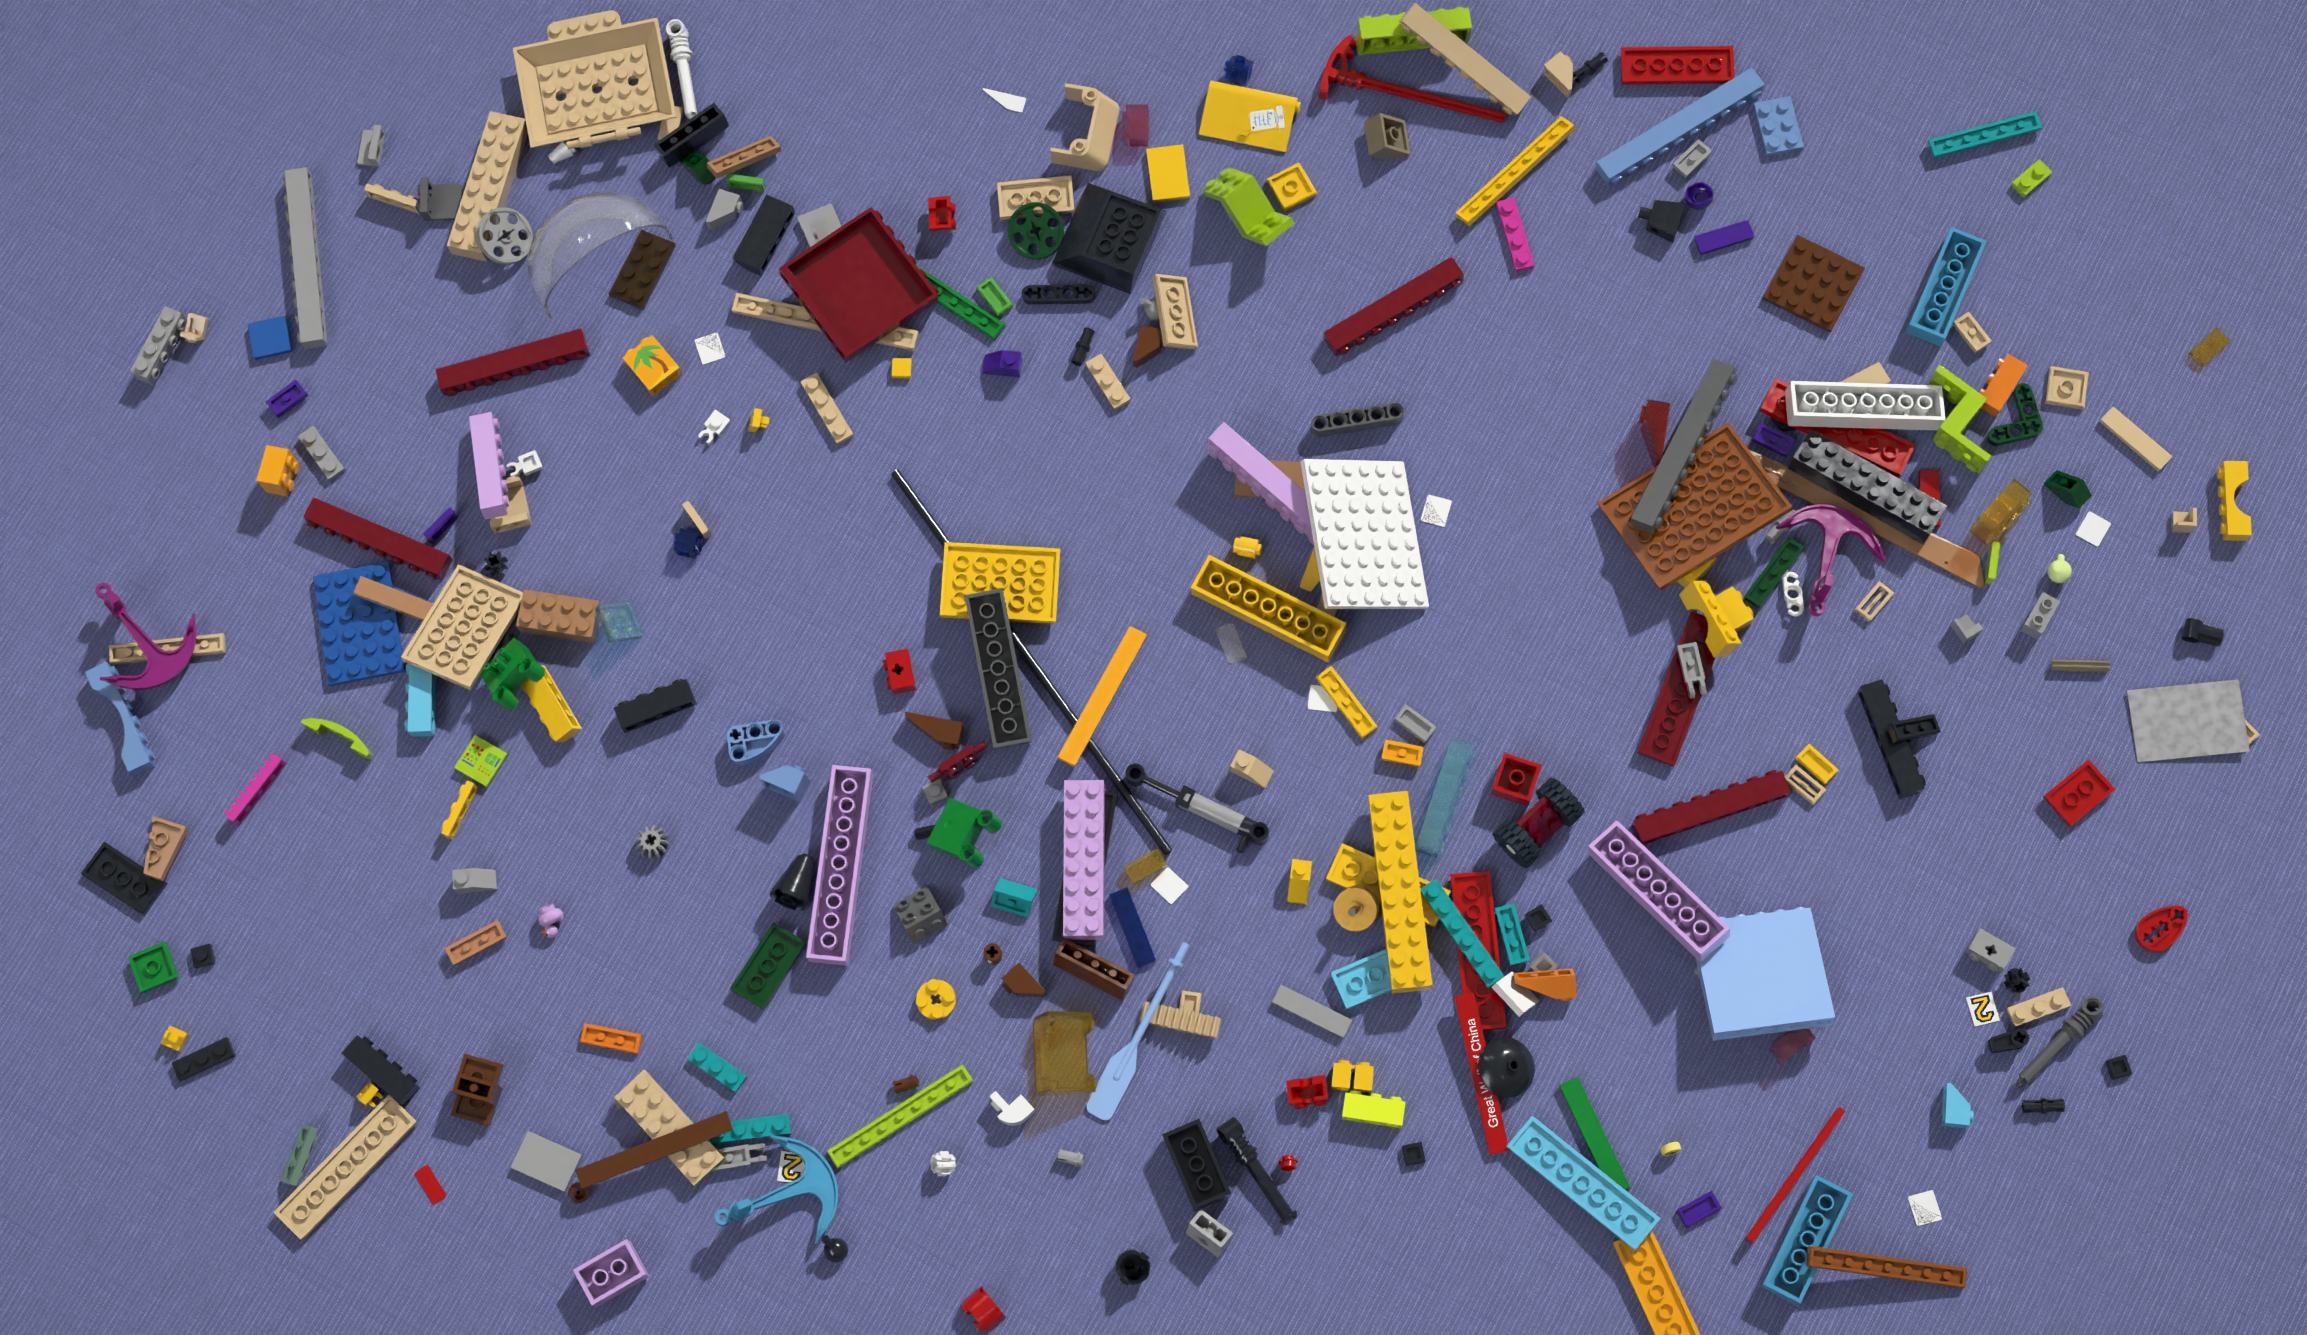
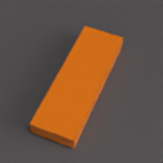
(611, 1038)

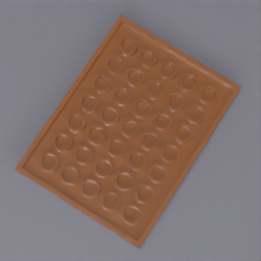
(1715, 509)

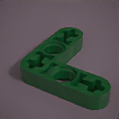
(2026, 420)

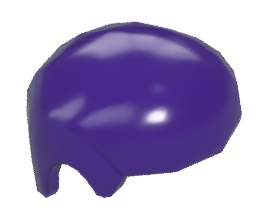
(1699, 195)

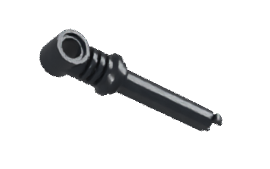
(1246, 1155)

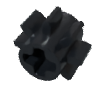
(497, 568)
(2016, 980)

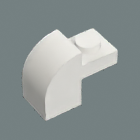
(1012, 1114)

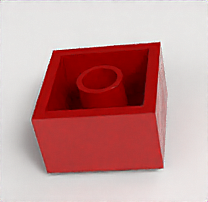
(1516, 779)

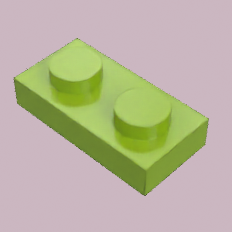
(2031, 178)

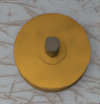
(1356, 908)

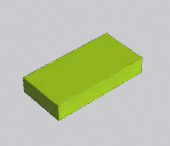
(1992, 562)

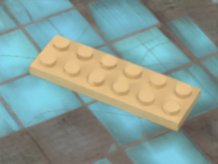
(661, 1115)

